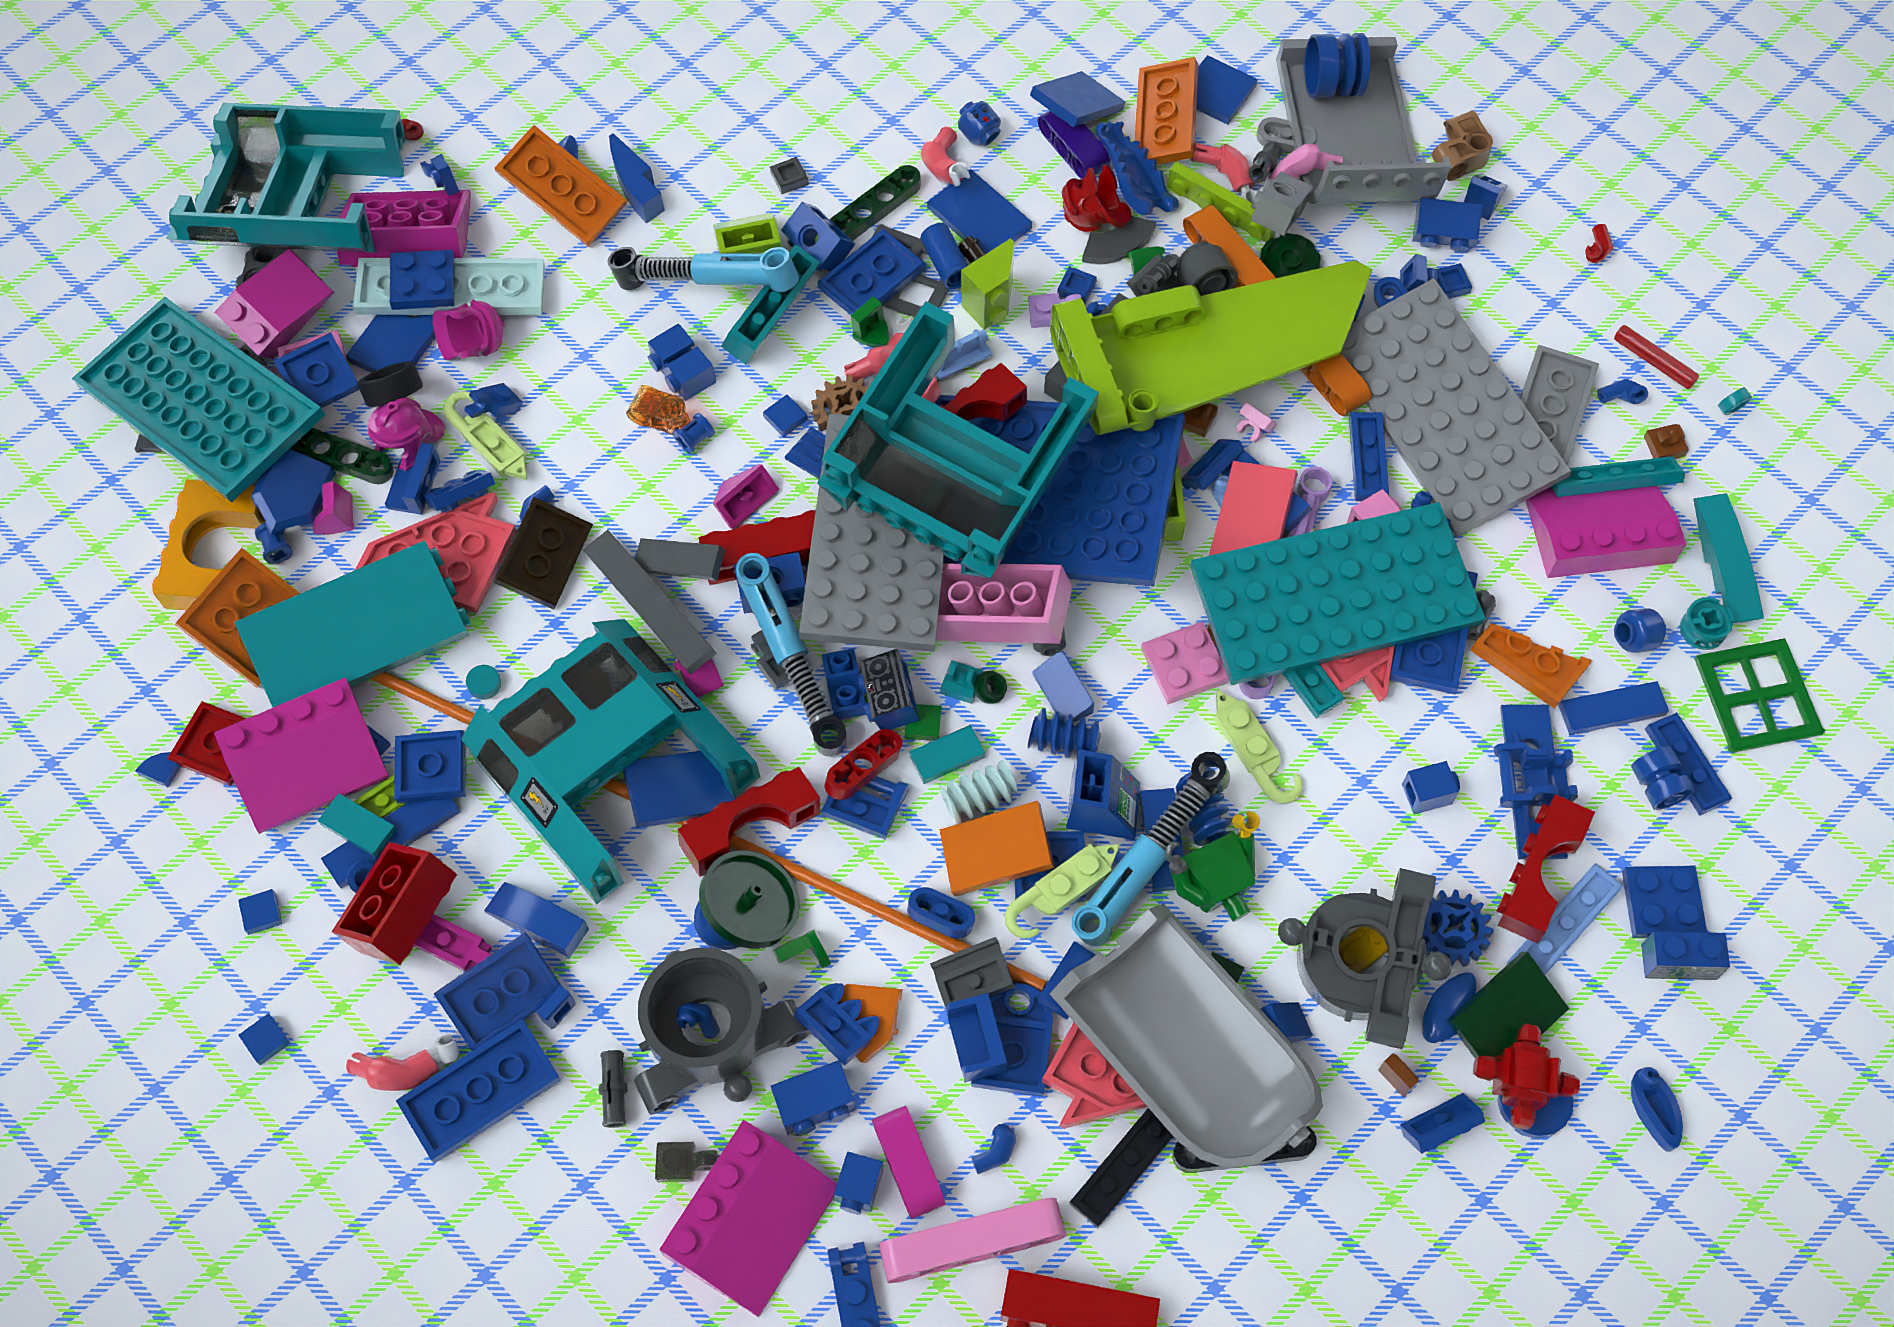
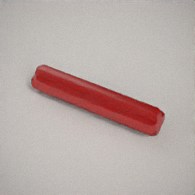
(1656, 356)

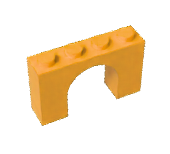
(197, 514)

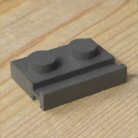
(973, 972)

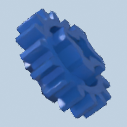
(1461, 939)

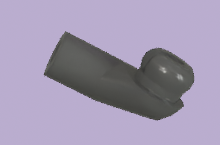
(1488, 604)

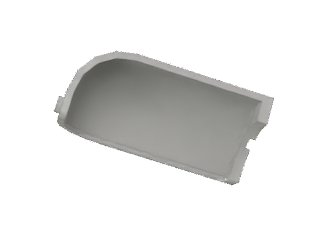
(1192, 1044)

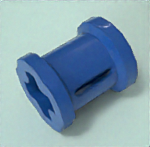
(693, 433)
(273, 544)

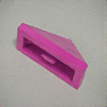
(744, 494)

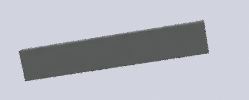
(649, 602)

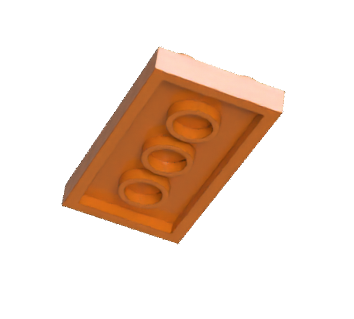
(1167, 110)
(560, 185)

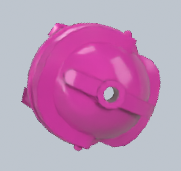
(468, 330)
(404, 426)

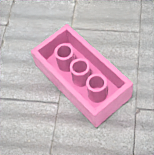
(1012, 606)

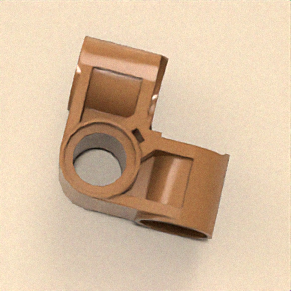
(1467, 145)

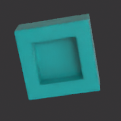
(960, 682)

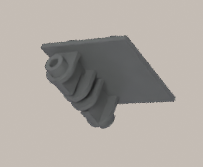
(1156, 275)

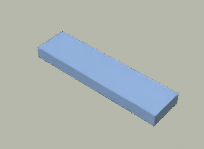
(1572, 917)

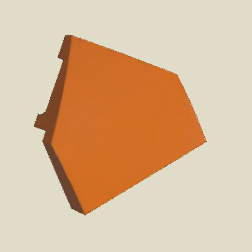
(875, 1002)

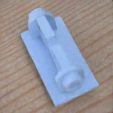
(965, 353)

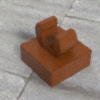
(1200, 419)
(1666, 441)

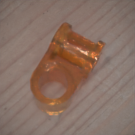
(657, 410)

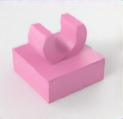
(1257, 420)

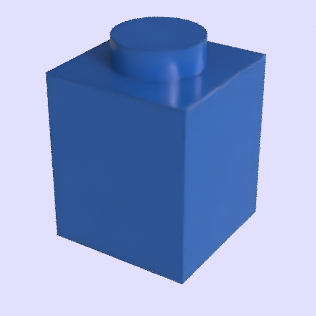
(1431, 787)
(858, 1183)

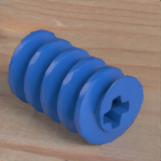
(1063, 734)
(1207, 822)

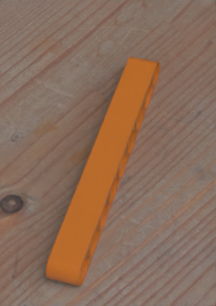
(1331, 377)

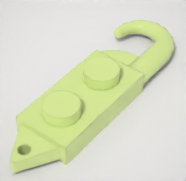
(487, 439)
(1252, 746)
(1062, 886)

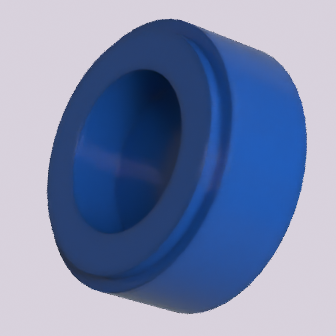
(358, 872)

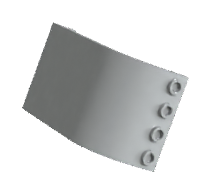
(1364, 130)

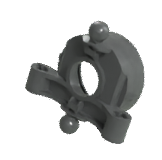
(699, 977)
(1377, 996)

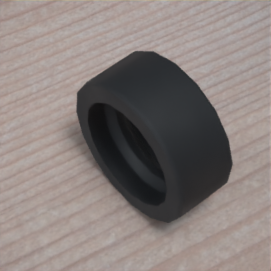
(390, 384)

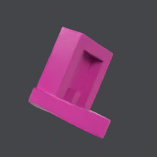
(337, 511)
(702, 680)

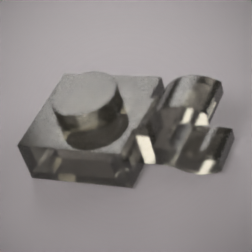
(679, 1161)

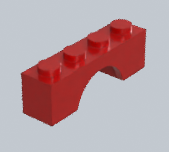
(993, 395)
(784, 799)
(1530, 904)

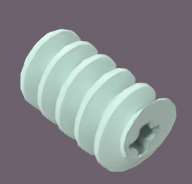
(979, 790)

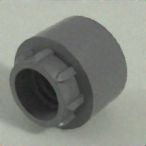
(1206, 269)

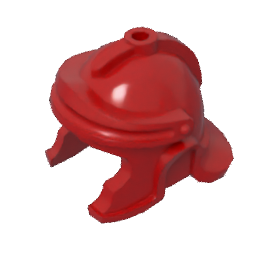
(1093, 203)

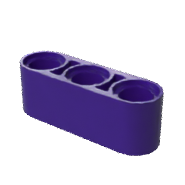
(1074, 144)

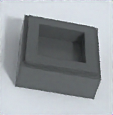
(789, 175)

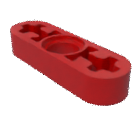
(857, 776)

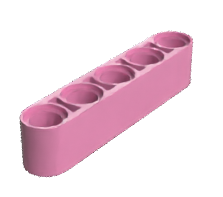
(972, 1240)

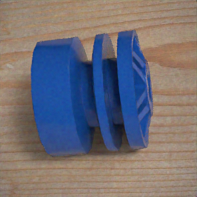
(1337, 65)

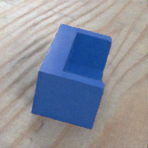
(976, 1037)

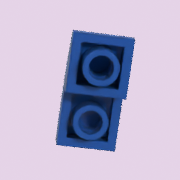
(843, 685)

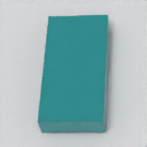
(947, 754)
(357, 825)

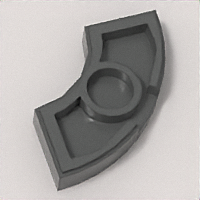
(1116, 243)

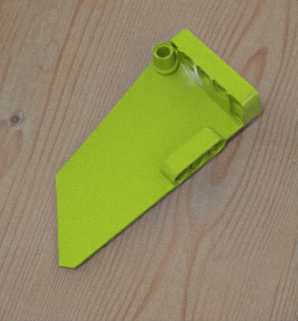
(1190, 349)

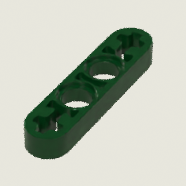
(879, 208)
(341, 447)

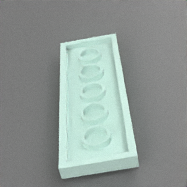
(506, 284)

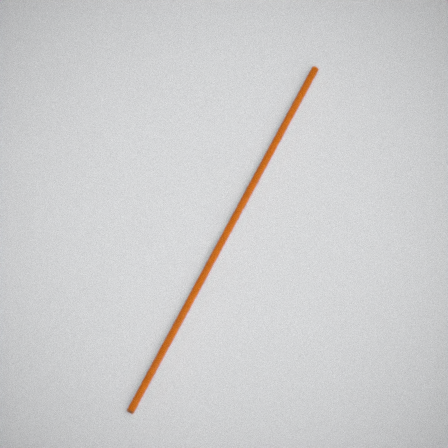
(737, 843)

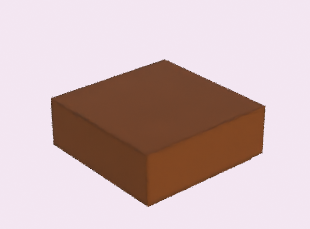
(1398, 1074)

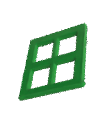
(1794, 687)

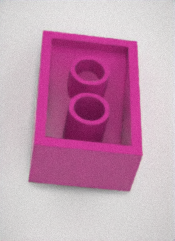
(274, 304)

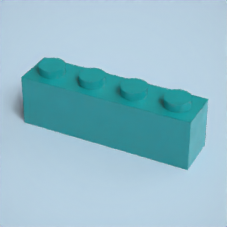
(767, 310)

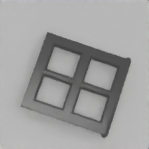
(915, 246)

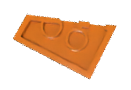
(1534, 667)

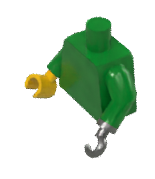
(1218, 871)

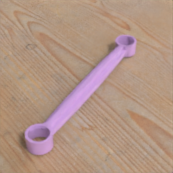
(1304, 526)

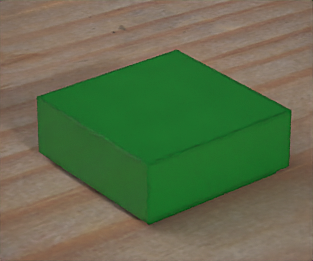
(929, 725)

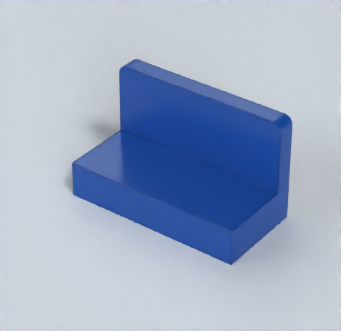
(410, 485)

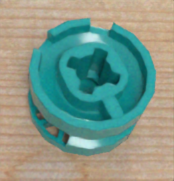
(1695, 623)

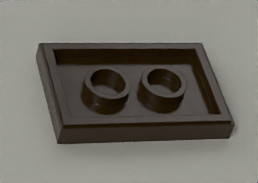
(543, 553)

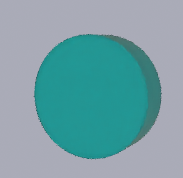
(1735, 401)
(483, 682)

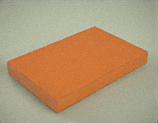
(996, 848)

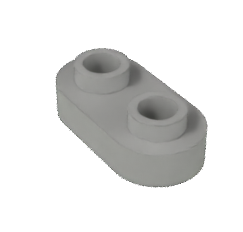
(1283, 133)

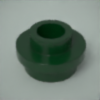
(997, 683)

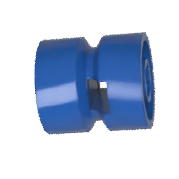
(1662, 776)

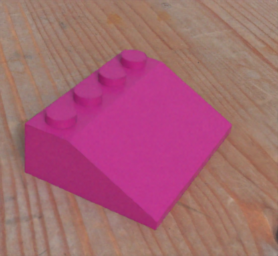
(412, 222)
(1604, 530)
(301, 755)
(749, 1218)

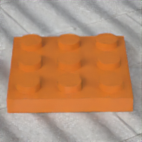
(235, 593)

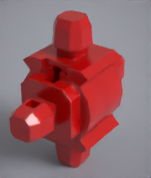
(1526, 1076)

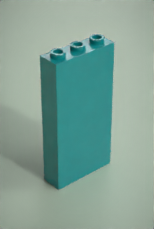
(355, 625)

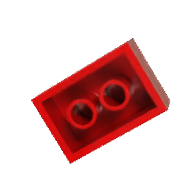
(394, 903)

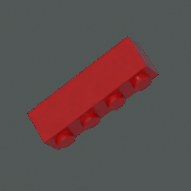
(768, 539)
(1057, 1302)

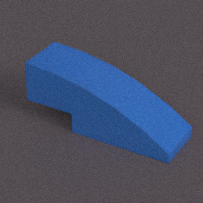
(636, 180)
(540, 918)

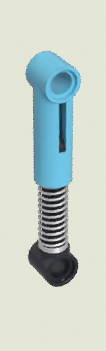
(766, 268)
(789, 651)
(1148, 852)

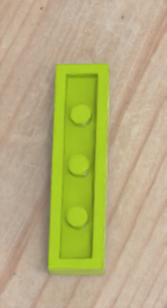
(1205, 192)

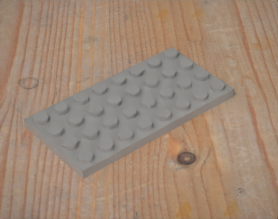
(1450, 409)
(868, 577)

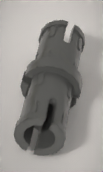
(1265, 162)
(613, 1089)

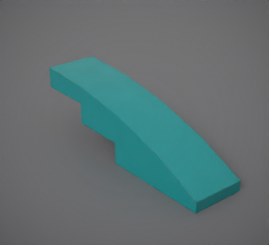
(1728, 556)

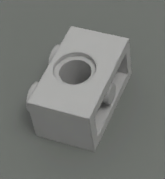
(1280, 202)

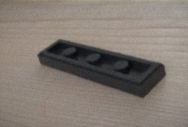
(1121, 1169)

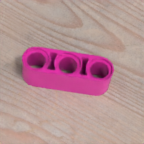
(908, 1162)

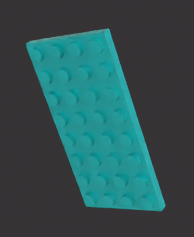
(199, 398)
(1336, 593)

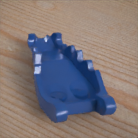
(1136, 174)

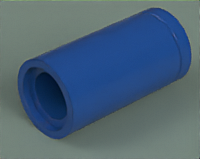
(944, 254)

